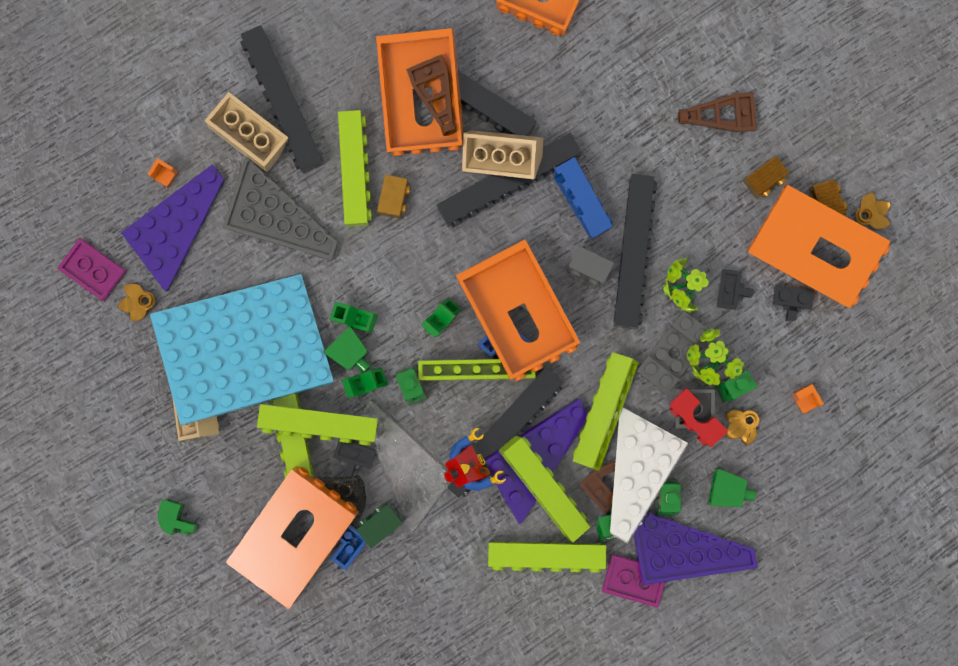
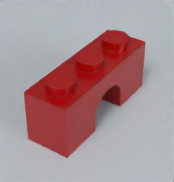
(708, 431)

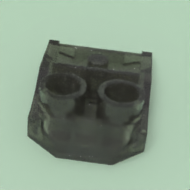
(349, 488)

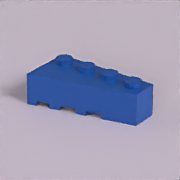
(582, 198)

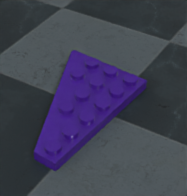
(168, 230)
(550, 441)
(677, 552)

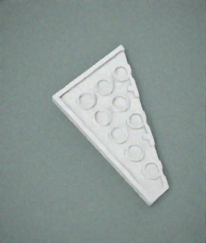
(641, 468)

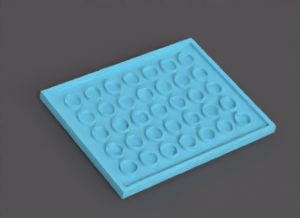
(241, 349)

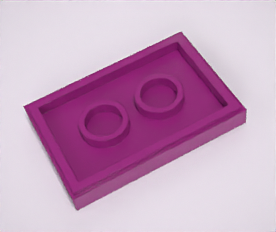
(91, 269)
(625, 581)

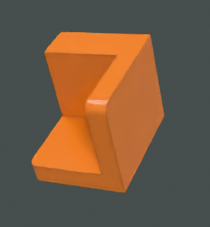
(163, 173)
(807, 398)

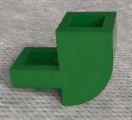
(353, 317)
(441, 318)
(365, 383)
(170, 518)

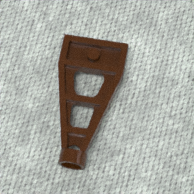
(425, 73)
(744, 114)
(597, 489)

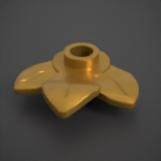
(875, 212)
(134, 303)
(739, 427)

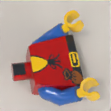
(468, 467)

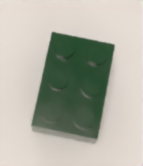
(377, 527)

